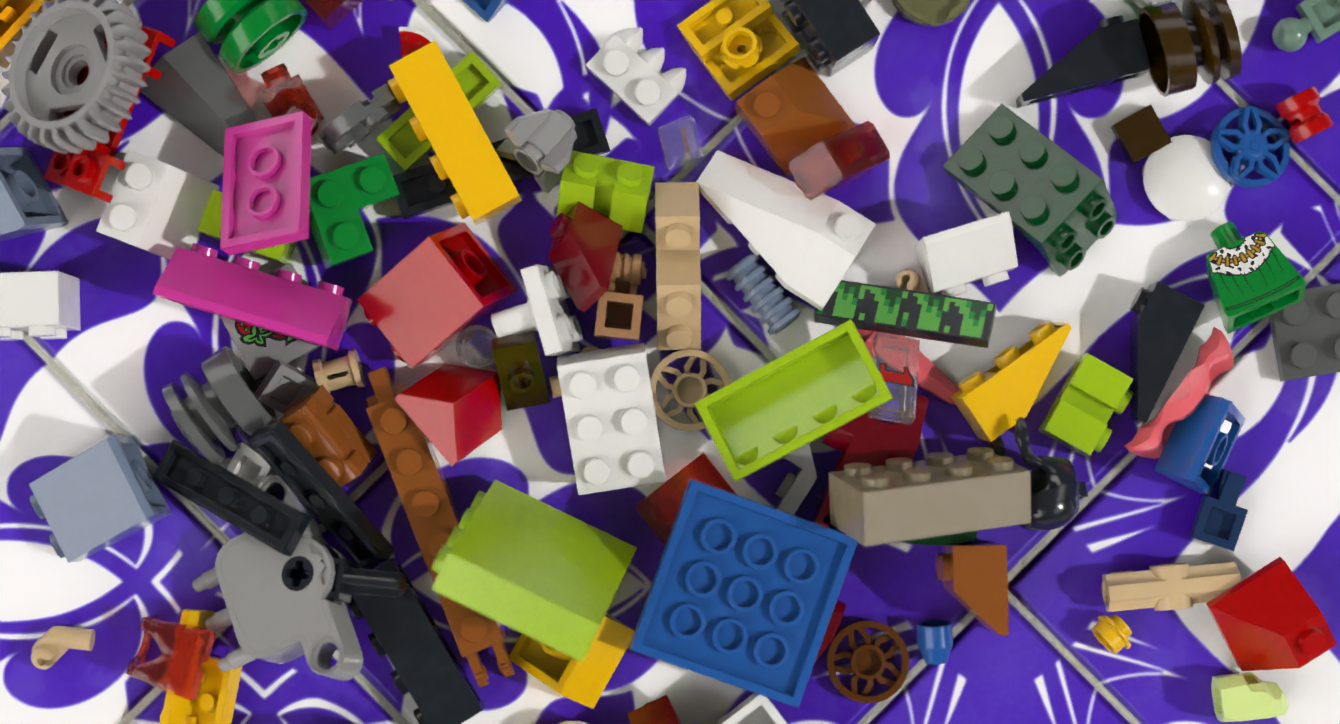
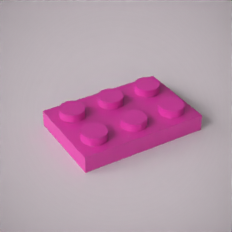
(266, 183)

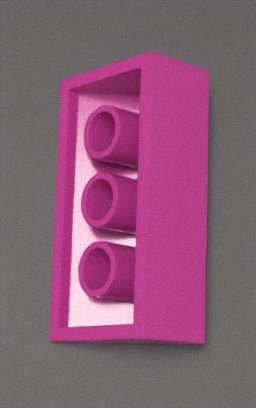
(255, 297)

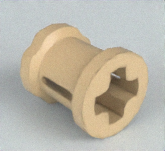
(348, 363)

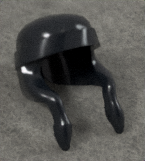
(1053, 484)

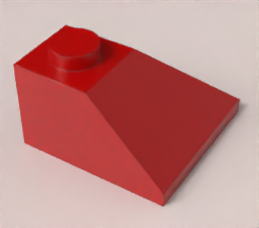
(1271, 621)

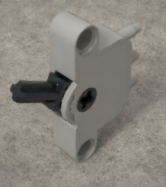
(282, 612)

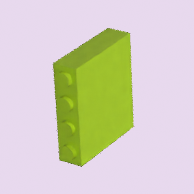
(532, 568)

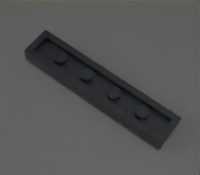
(424, 191)

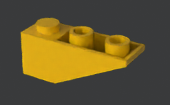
(1009, 388)

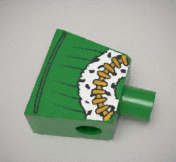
(1250, 277)

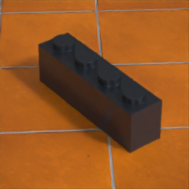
(419, 654)

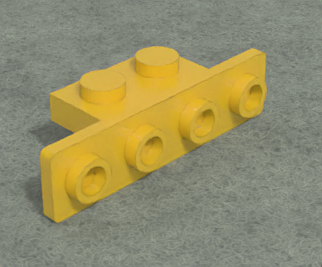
(217, 691)

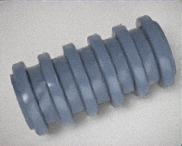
(763, 294)

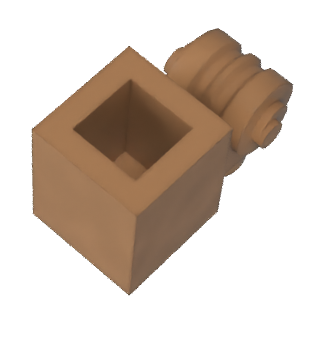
(621, 308)

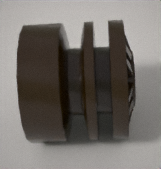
(1190, 42)

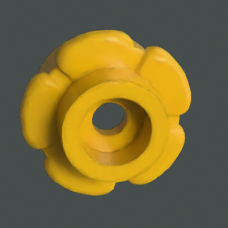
(741, 37)
(1112, 633)

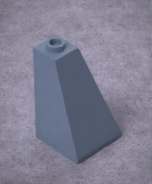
(25, 196)

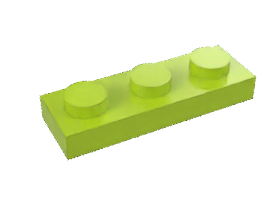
(400, 139)

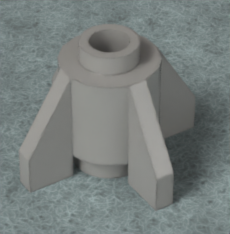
(541, 144)

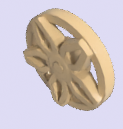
(687, 387)

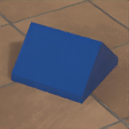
(1201, 445)

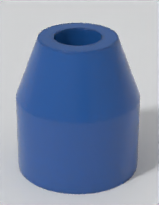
(935, 640)

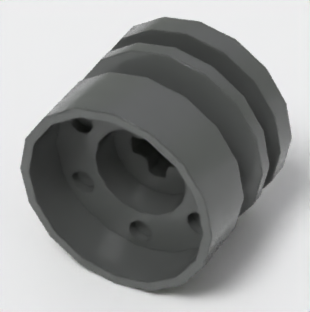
(218, 406)

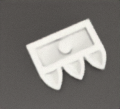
(636, 76)

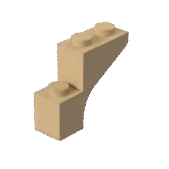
(678, 266)

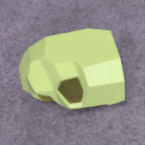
(1246, 698)

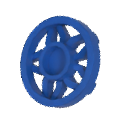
(1250, 147)

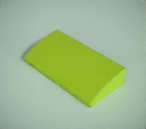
(793, 400)

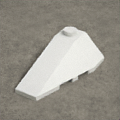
(799, 238)

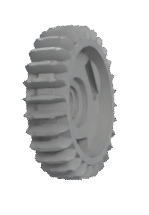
(48, 65)

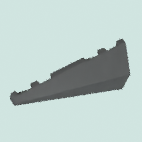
(199, 92)

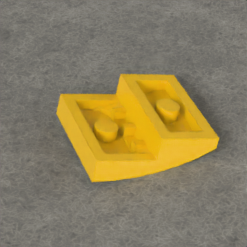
(709, 25)

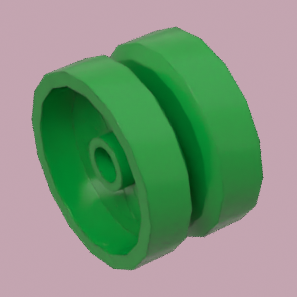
(249, 28)

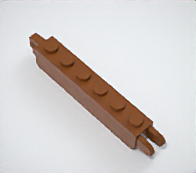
(431, 515)

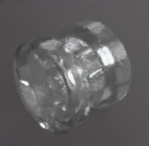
(479, 354)

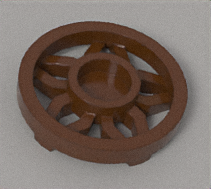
(867, 661)

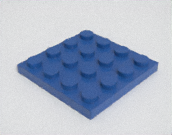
(743, 593)

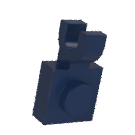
(1220, 519)

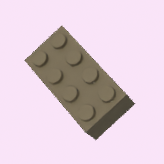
(929, 496)

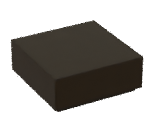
(1141, 134)

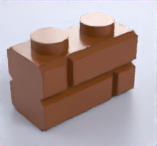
(329, 435)

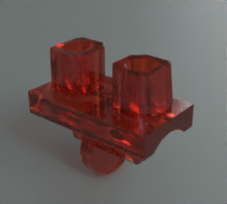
(288, 95)

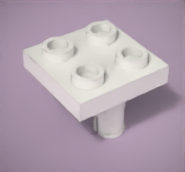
(543, 312)

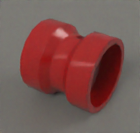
(1304, 115)

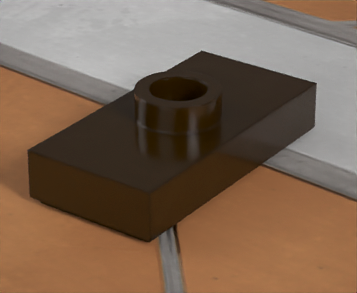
(520, 370)

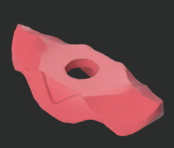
(1213, 359)

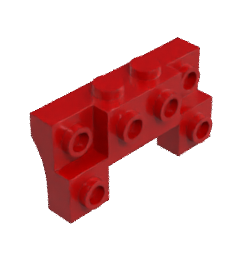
(87, 170)

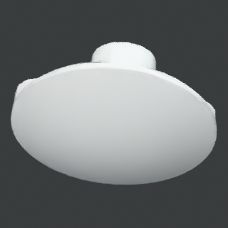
(1184, 179)

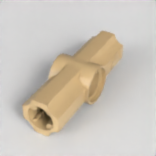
(1167, 586)

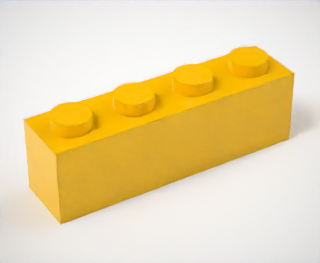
(454, 132)

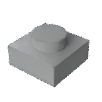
(284, 386)

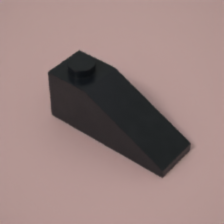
(1102, 58)
(1157, 339)

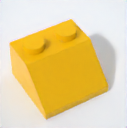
(568, 676)

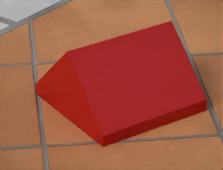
(455, 408)

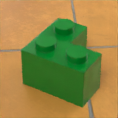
(336, 205)

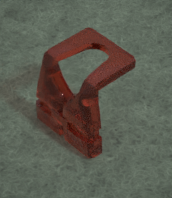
(181, 659)

